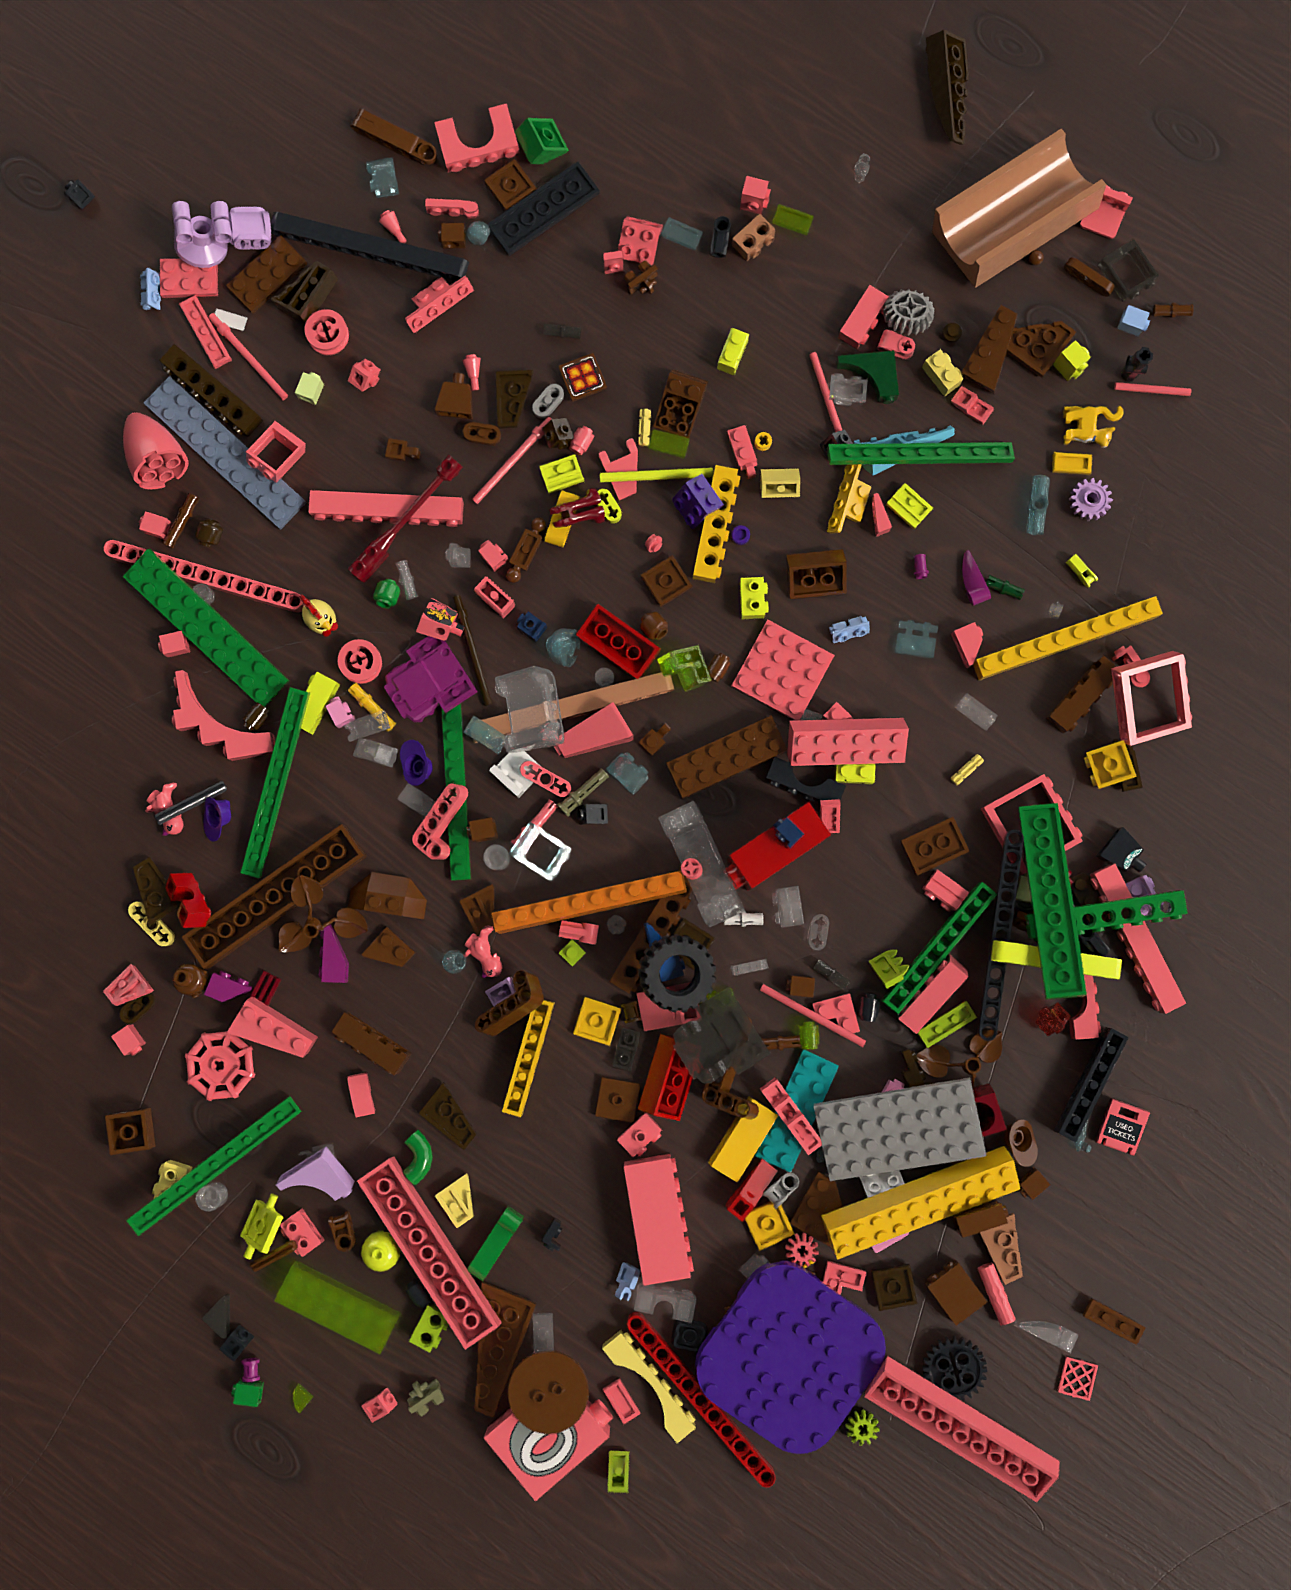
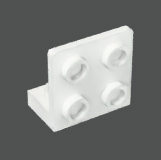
(509, 772)
(881, 1182)

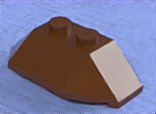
(388, 895)

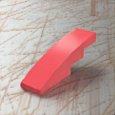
(791, 1116)

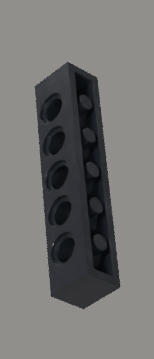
(1091, 1084)

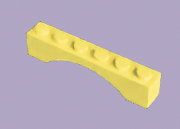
(624, 1353)

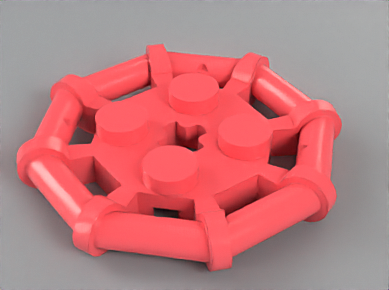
(208, 1066)

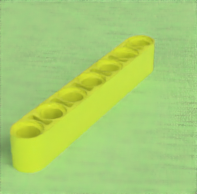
(1029, 956)

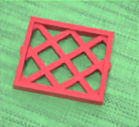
(1069, 1383)

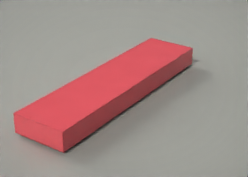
(205, 331)

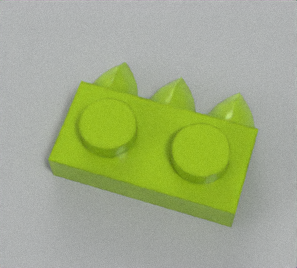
(889, 968)

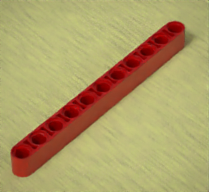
(705, 1407)

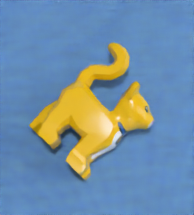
(1086, 424)

